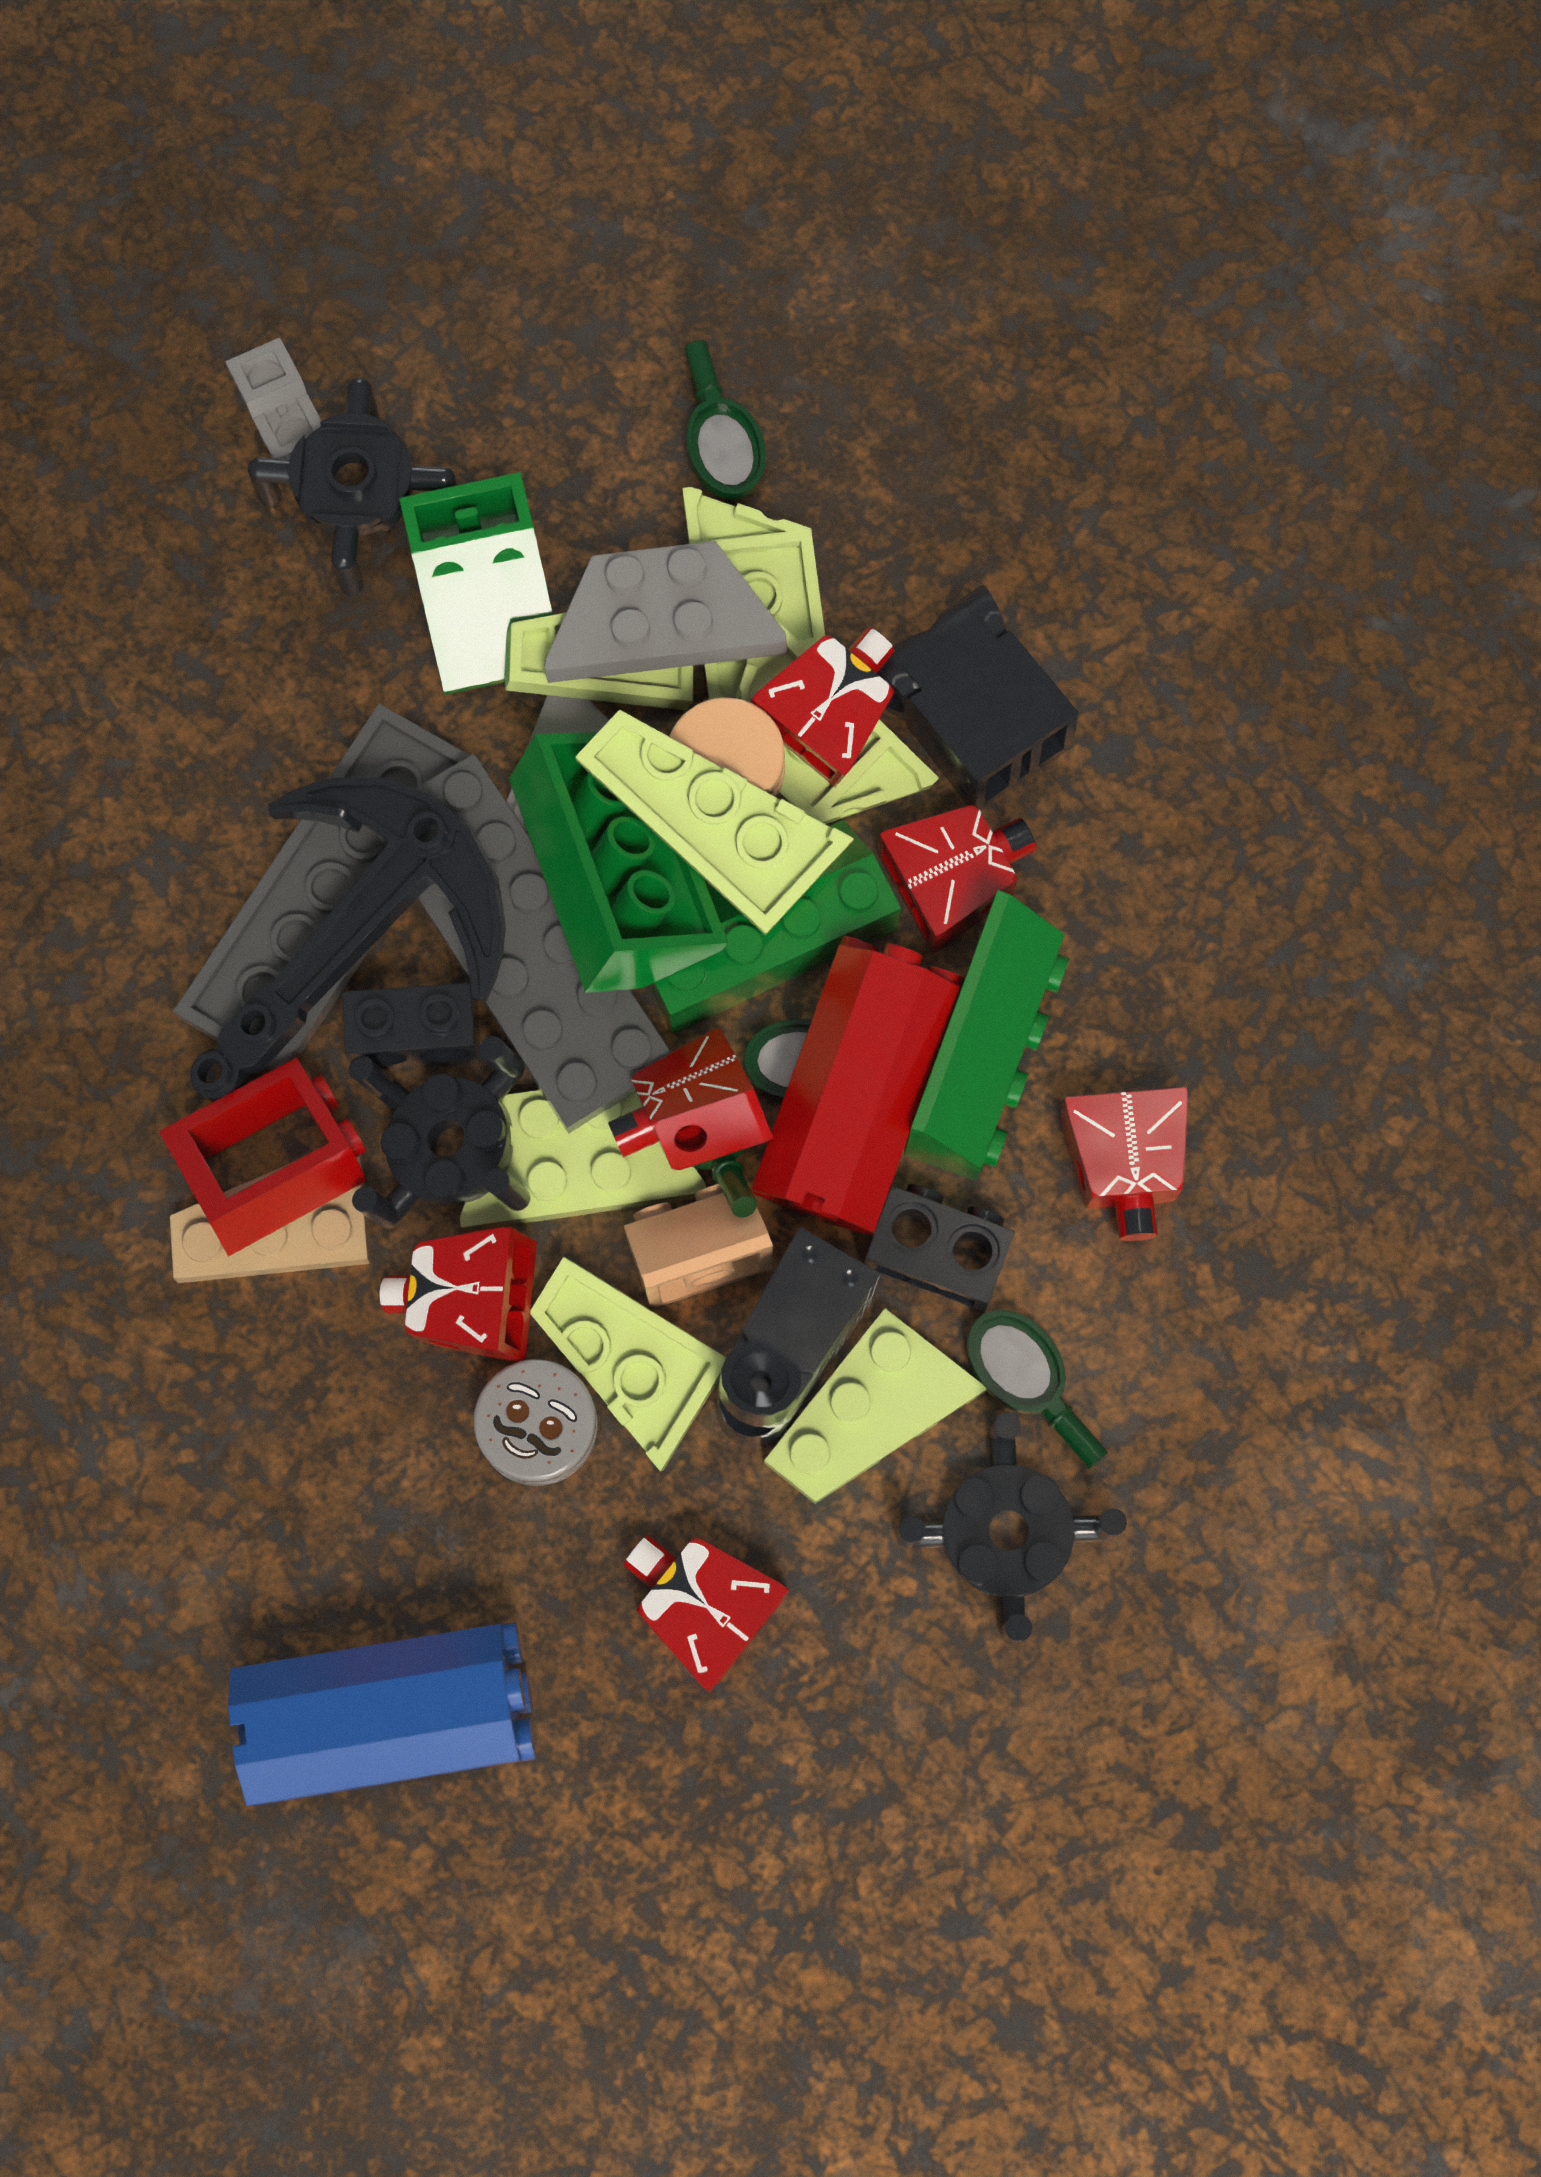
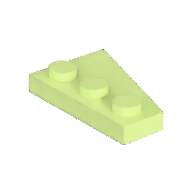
(525, 672)
(870, 1406)

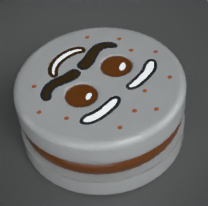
(535, 1422)

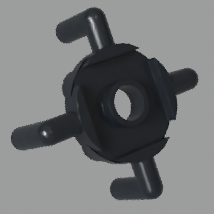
(342, 509)
(423, 1117)
(1047, 1522)

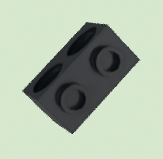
(412, 1026)
(933, 1264)

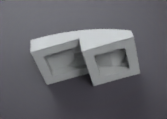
(274, 396)

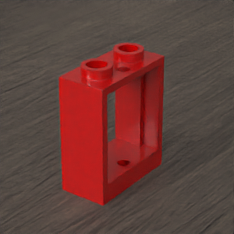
(289, 1191)

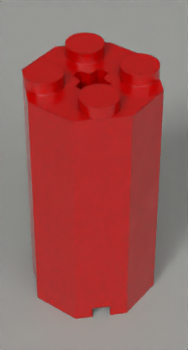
(857, 1085)

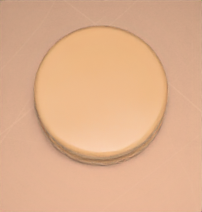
(737, 738)

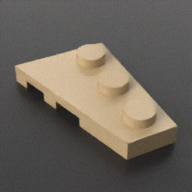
(319, 1240)

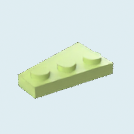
(631, 1356)

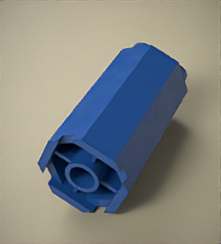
(380, 1714)

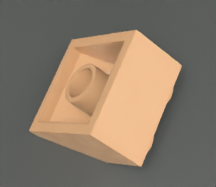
(696, 1247)

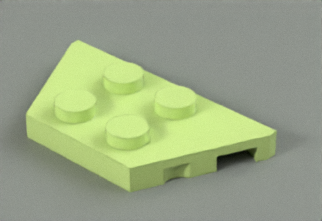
(773, 560)
(880, 774)
(578, 1169)

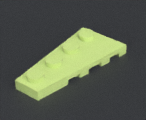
(728, 830)

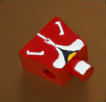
(830, 701)
(468, 1293)
(703, 1604)

